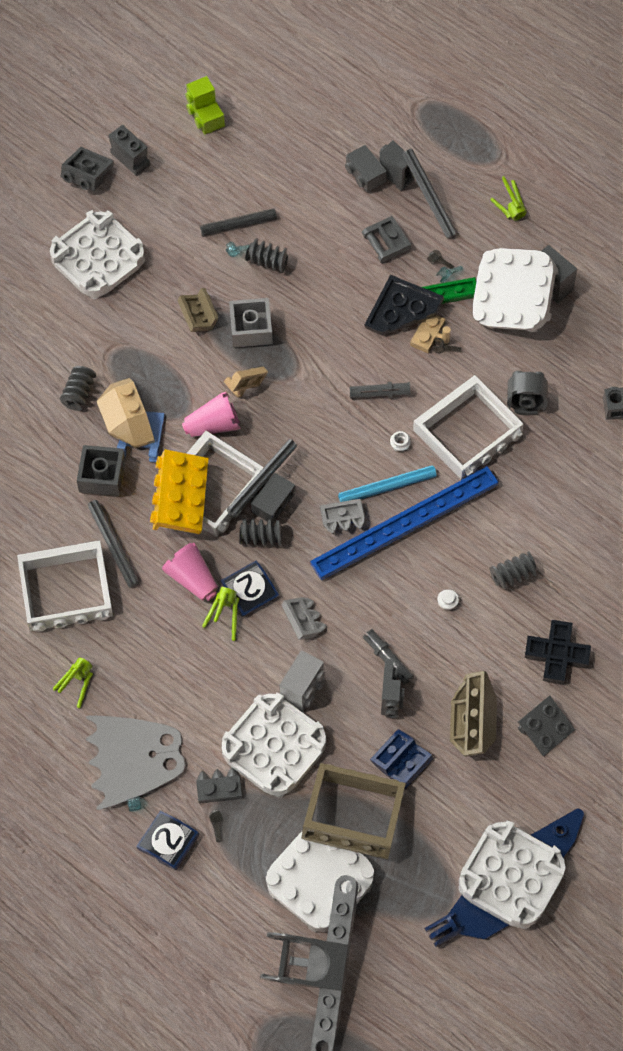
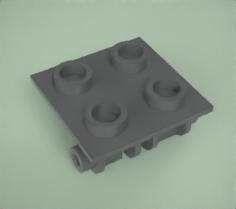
(545, 725)

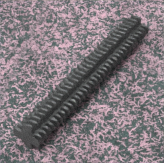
(225, 224)

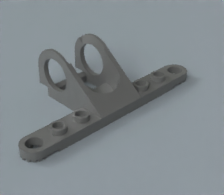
(326, 963)

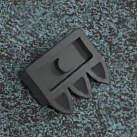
(219, 787)

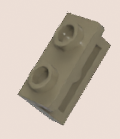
(198, 311)

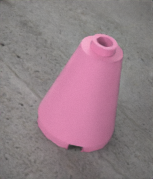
(214, 417)
(192, 572)

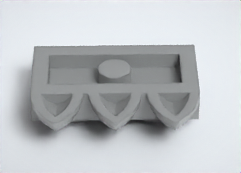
(342, 514)
(303, 618)

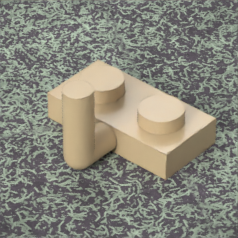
(428, 331)
(245, 379)

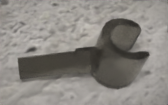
(436, 256)
(440, 349)
(214, 818)

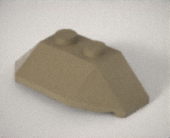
(473, 715)

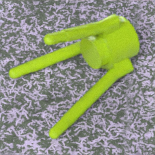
(515, 208)
(224, 598)
(79, 670)

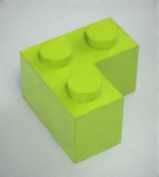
(203, 105)

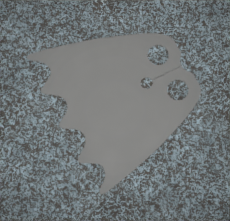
(125, 757)

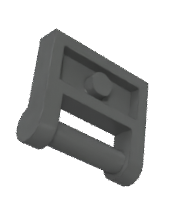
(391, 235)

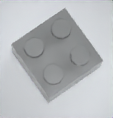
(251, 322)
(303, 681)

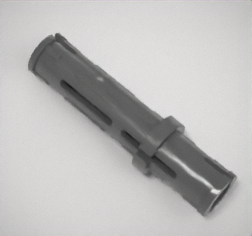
(404, 389)
(382, 650)

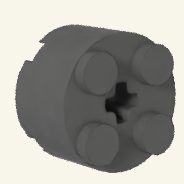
(527, 392)

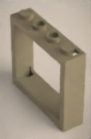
(346, 838)

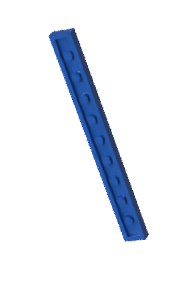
(403, 523)

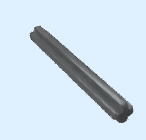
(429, 193)
(261, 477)
(113, 543)

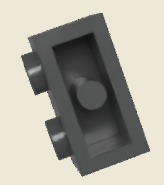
(365, 168)
(272, 498)

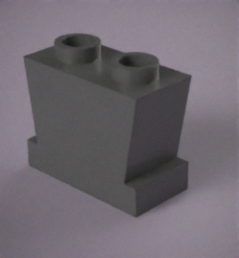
(129, 150)
(395, 165)

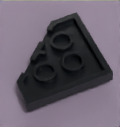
(401, 306)

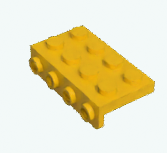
(179, 492)

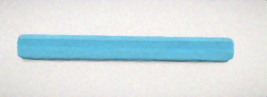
(388, 484)

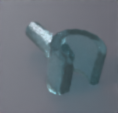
(233, 250)
(445, 272)
(134, 804)

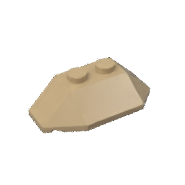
(125, 414)

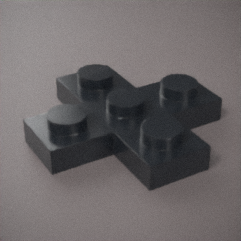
(557, 651)

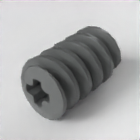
(267, 256)
(77, 387)
(260, 532)
(513, 570)

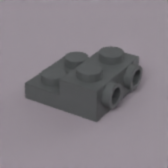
(86, 169)
(392, 693)

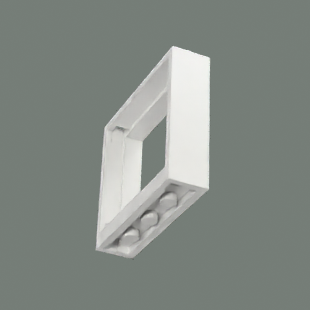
(449, 403)
(209, 441)
(61, 556)

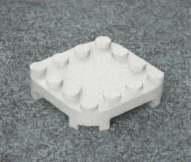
(97, 254)
(514, 289)
(273, 744)
(511, 875)
(306, 879)

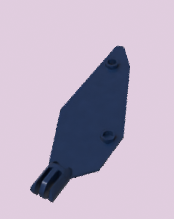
(475, 922)

